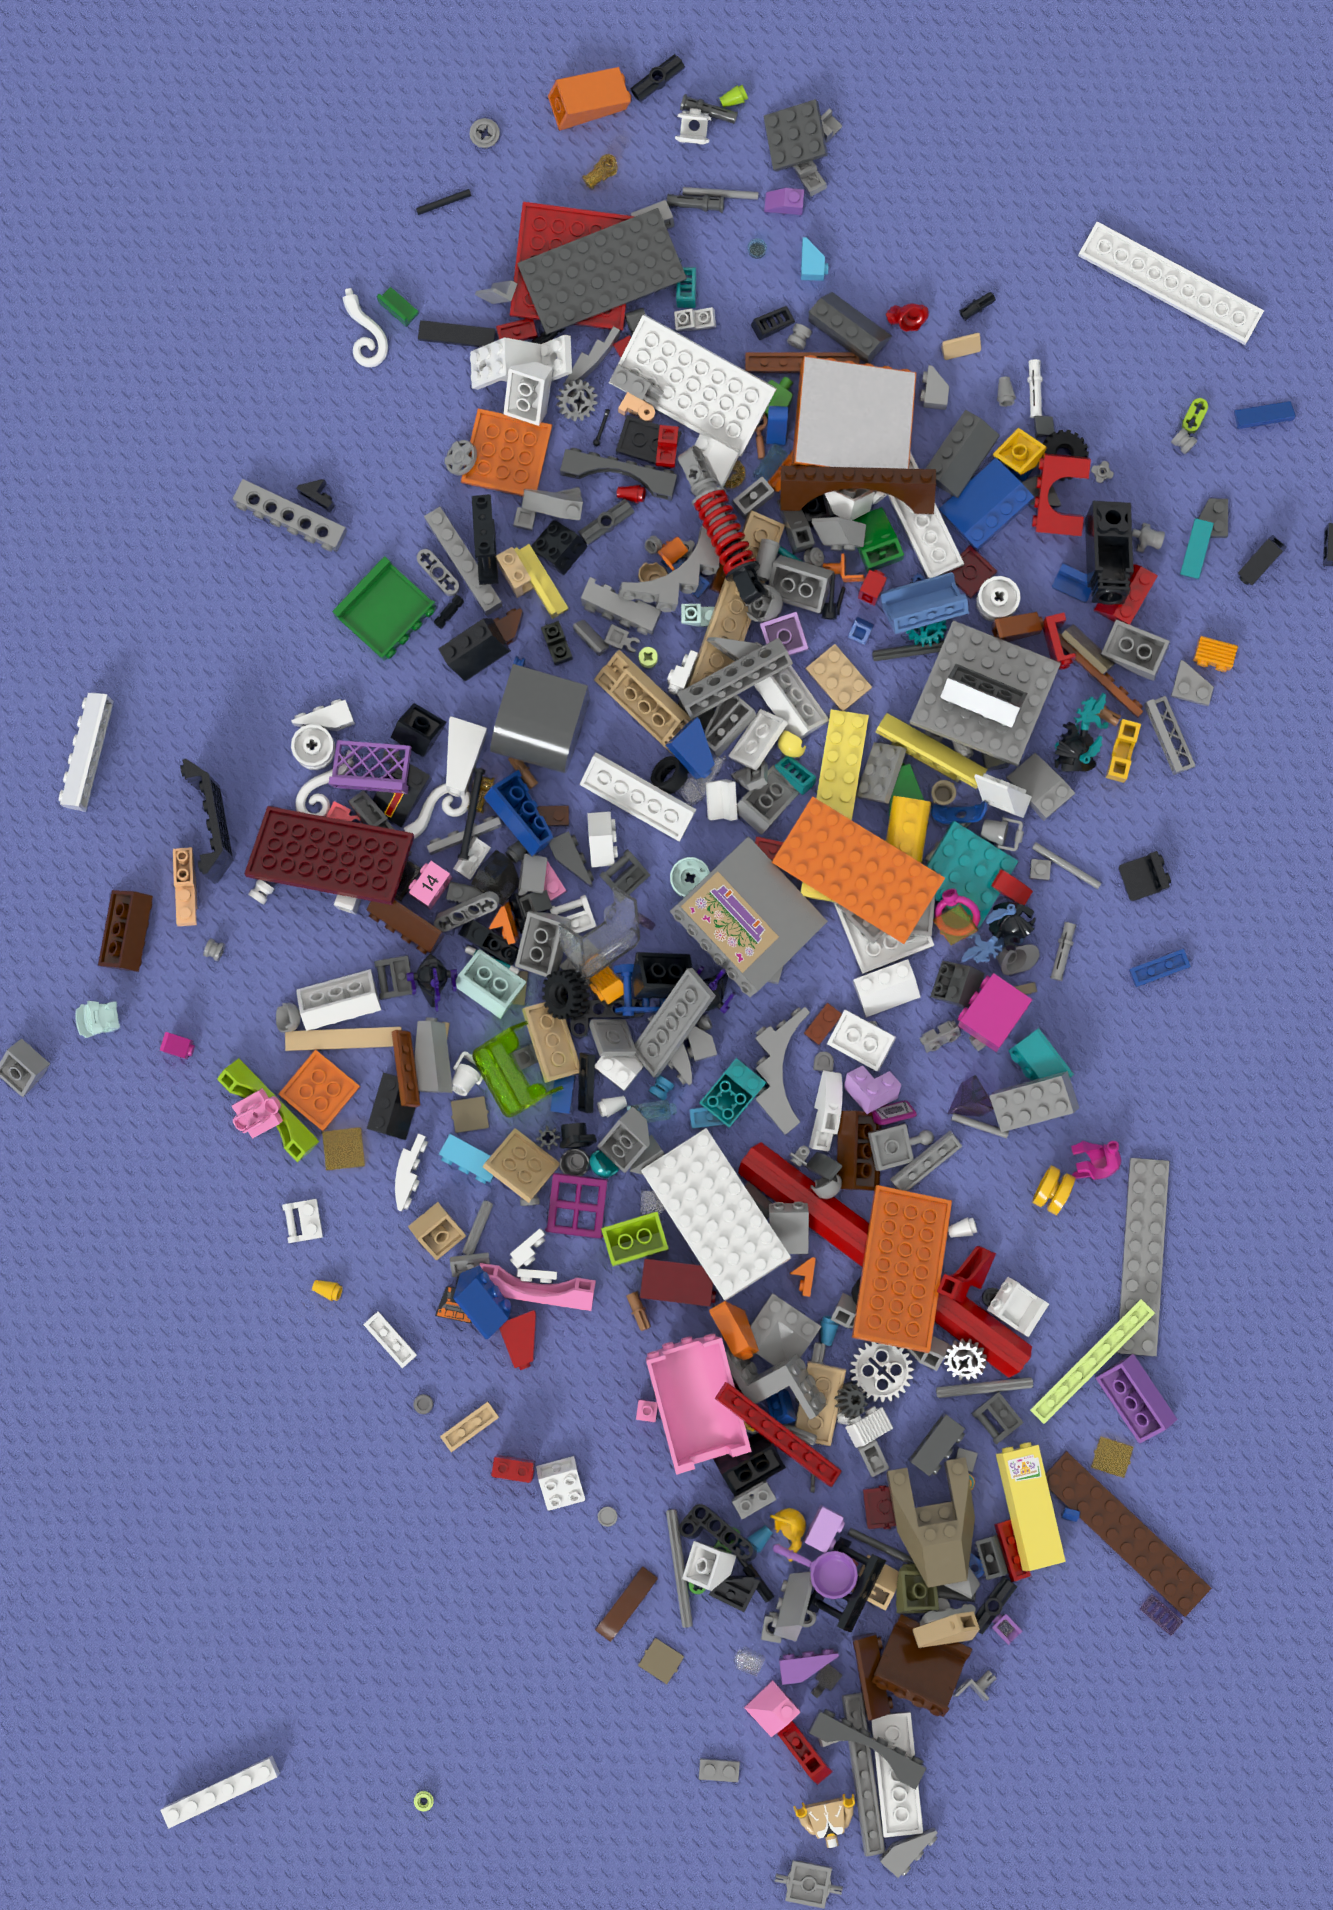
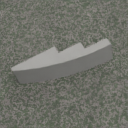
(588, 363)

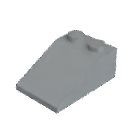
(1135, 649)
(1043, 784)
(766, 804)

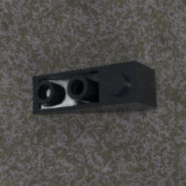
(489, 941)

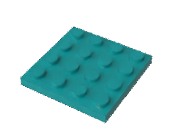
(969, 867)

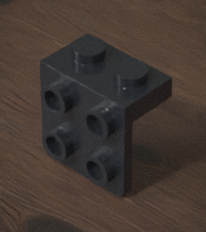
(559, 546)
(1144, 876)

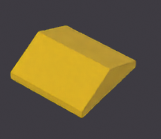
(1020, 452)

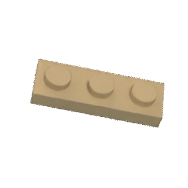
(469, 1426)

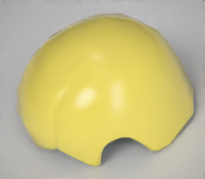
(790, 744)

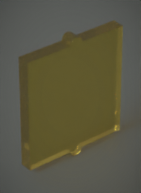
(955, 924)
(1112, 1457)

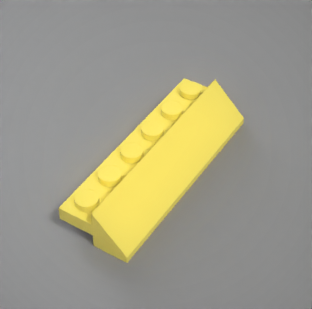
(930, 751)

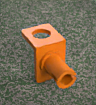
(672, 551)
(840, 568)

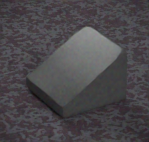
(1043, 426)

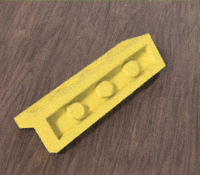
(542, 582)

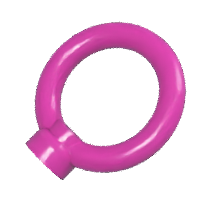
(951, 898)

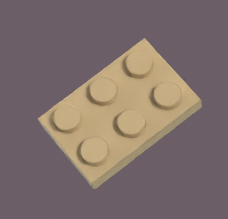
(838, 678)

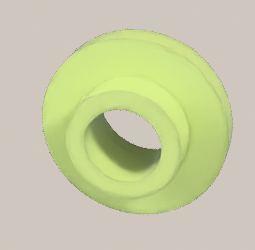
(423, 1807)

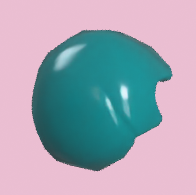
(602, 1165)

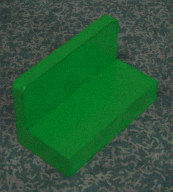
(397, 306)

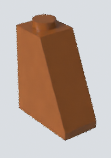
(1017, 626)

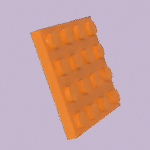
(507, 453)

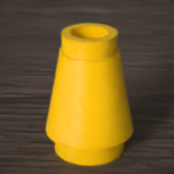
(329, 1290)

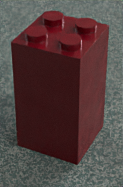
(676, 1283)

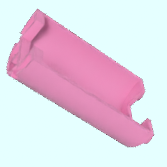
(685, 1387)

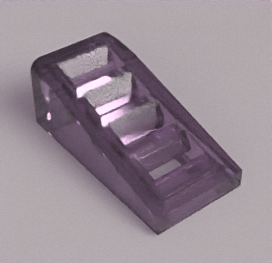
(1170, 1631)

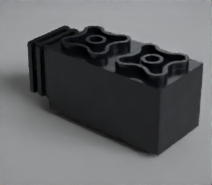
(1109, 551)

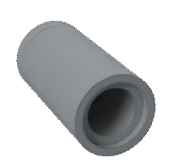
(766, 556)

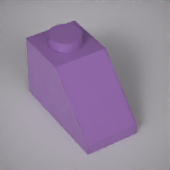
(785, 201)

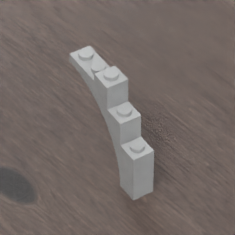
(684, 579)
(774, 1043)

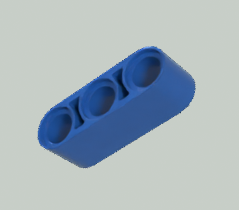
(777, 425)

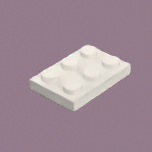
(758, 739)
(861, 1040)

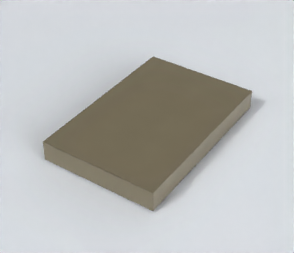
(1087, 648)

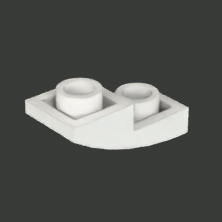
(695, 319)

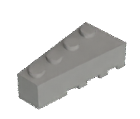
(629, 613)

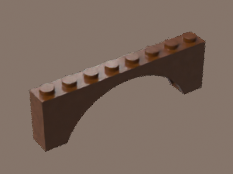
(805, 483)

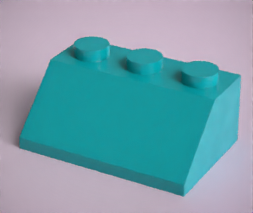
(1038, 1057)

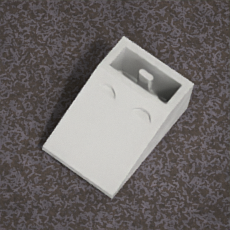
(1003, 794)

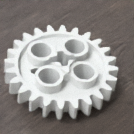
(869, 1383)

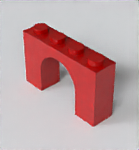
(1053, 468)

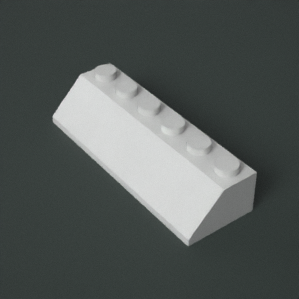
(86, 751)

